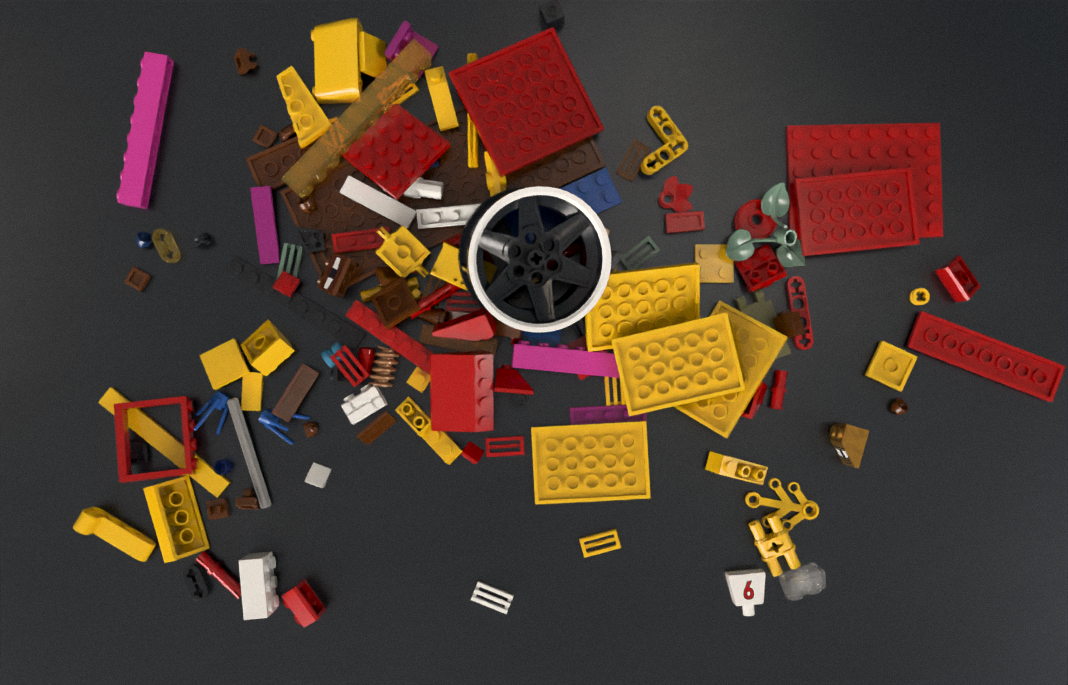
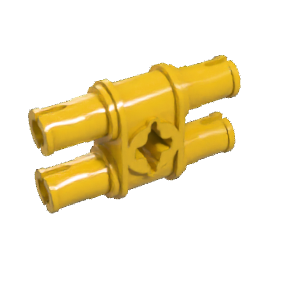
(781, 538)

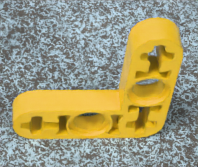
(669, 140)

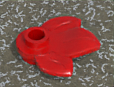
(678, 194)

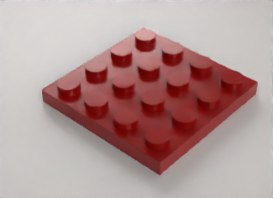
(396, 150)

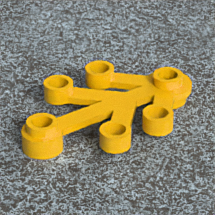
(786, 504)

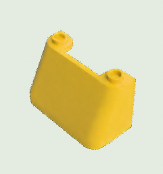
(337, 61)

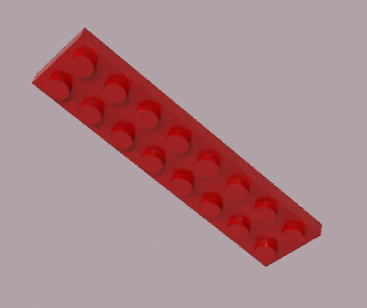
(985, 356)

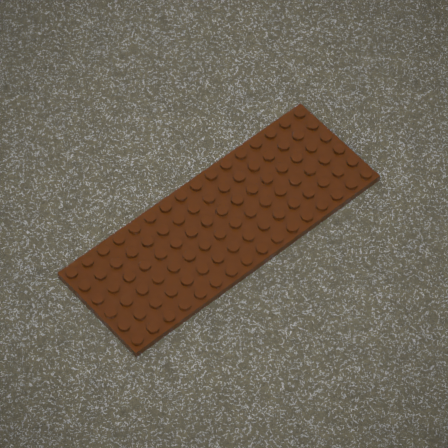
(462, 186)

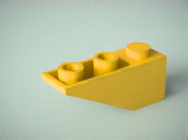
(736, 468)

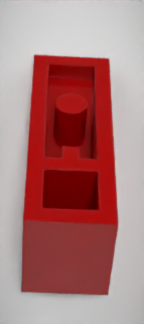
(471, 327)

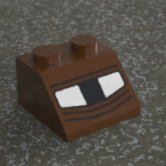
(337, 275)

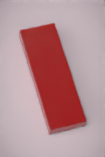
(357, 240)

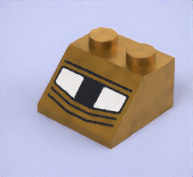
(849, 442)

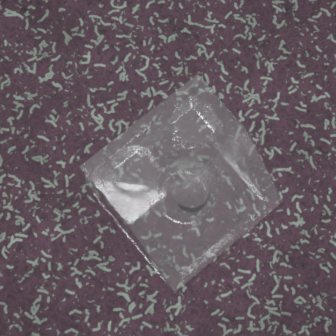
(802, 581)

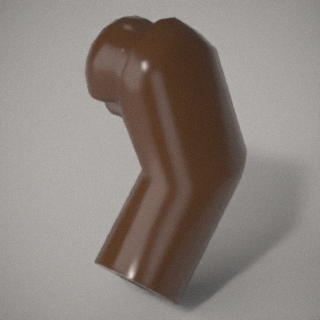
(286, 132)

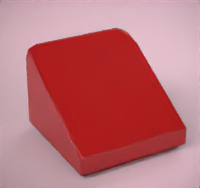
(472, 452)

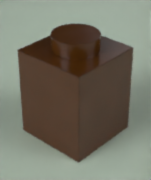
(789, 324)

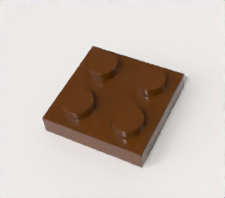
(395, 302)

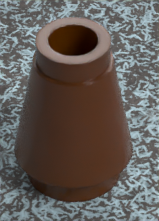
(434, 316)

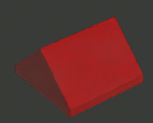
(958, 279)

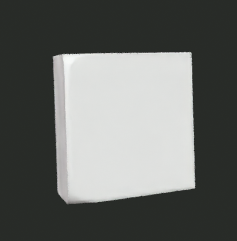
(318, 475)

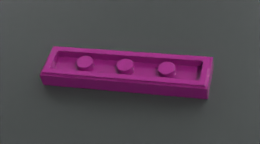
(265, 225)
(603, 414)

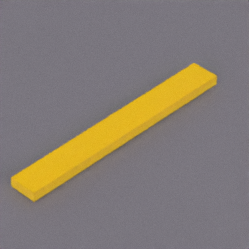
(165, 443)

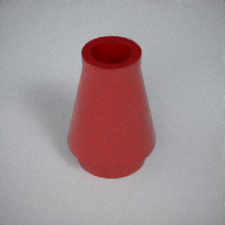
(366, 356)

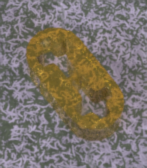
(162, 248)

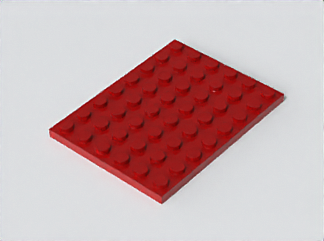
(866, 148)

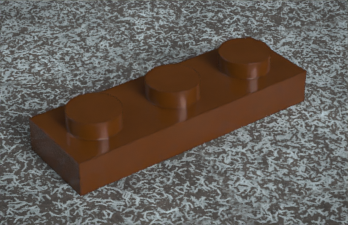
(295, 393)

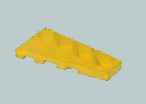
(306, 114)

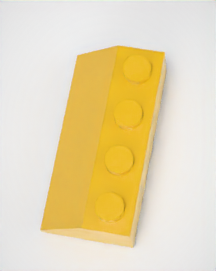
(176, 518)

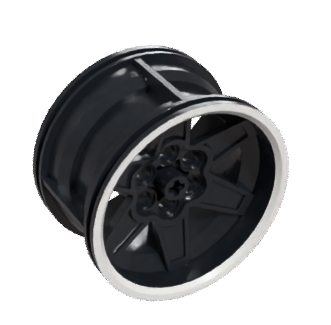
(587, 278)

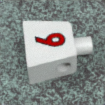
(746, 588)

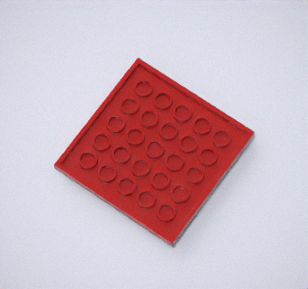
(526, 101)

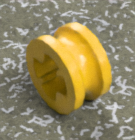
(913, 296)

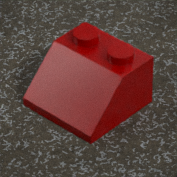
(303, 603)

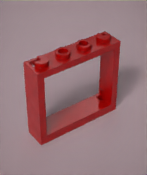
(123, 440)

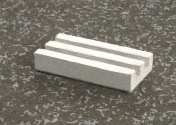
(489, 604)

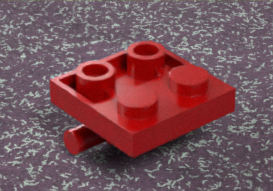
(760, 269)

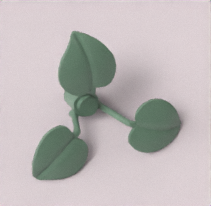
(774, 203)

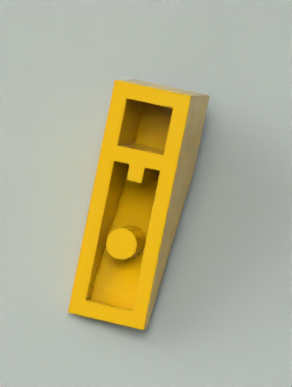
(441, 98)

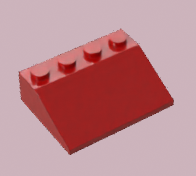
(461, 391)

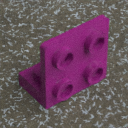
(403, 38)

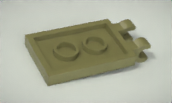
(763, 312)

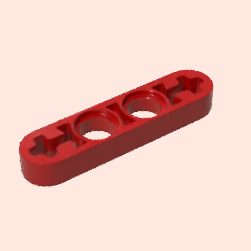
(804, 311)

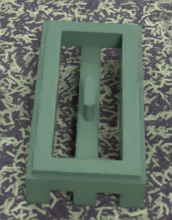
(652, 244)
(284, 257)

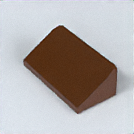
(376, 427)

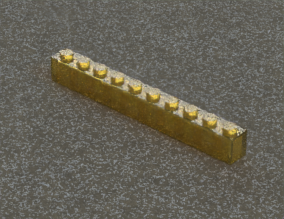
(358, 118)

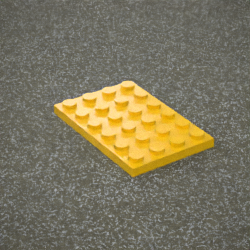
(643, 302)
(756, 351)
(678, 364)
(590, 462)

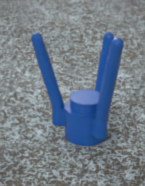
(217, 401)
(271, 420)

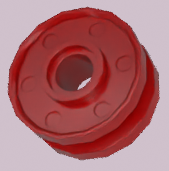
(743, 220)

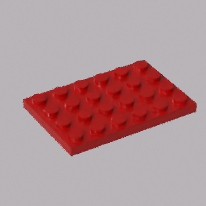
(856, 211)

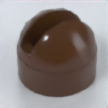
(306, 203)
(899, 406)
(310, 429)

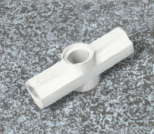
(425, 188)

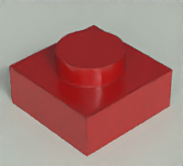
(286, 284)

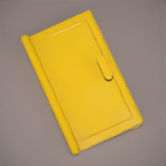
(447, 267)

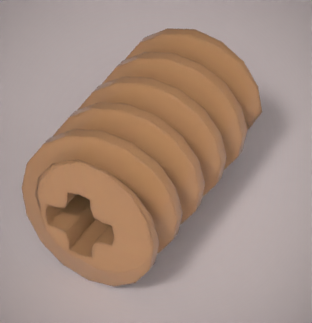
(384, 367)

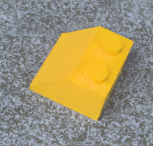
(267, 348)

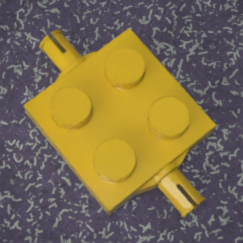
(402, 251)

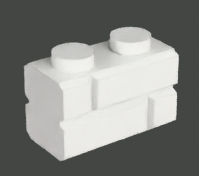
(363, 404)

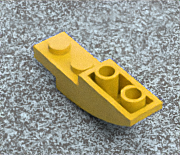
(421, 424)

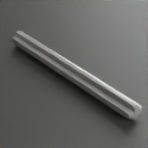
(249, 453)

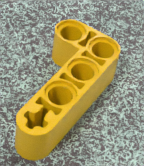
(114, 531)

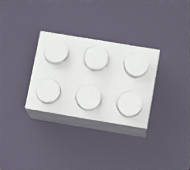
(258, 585)

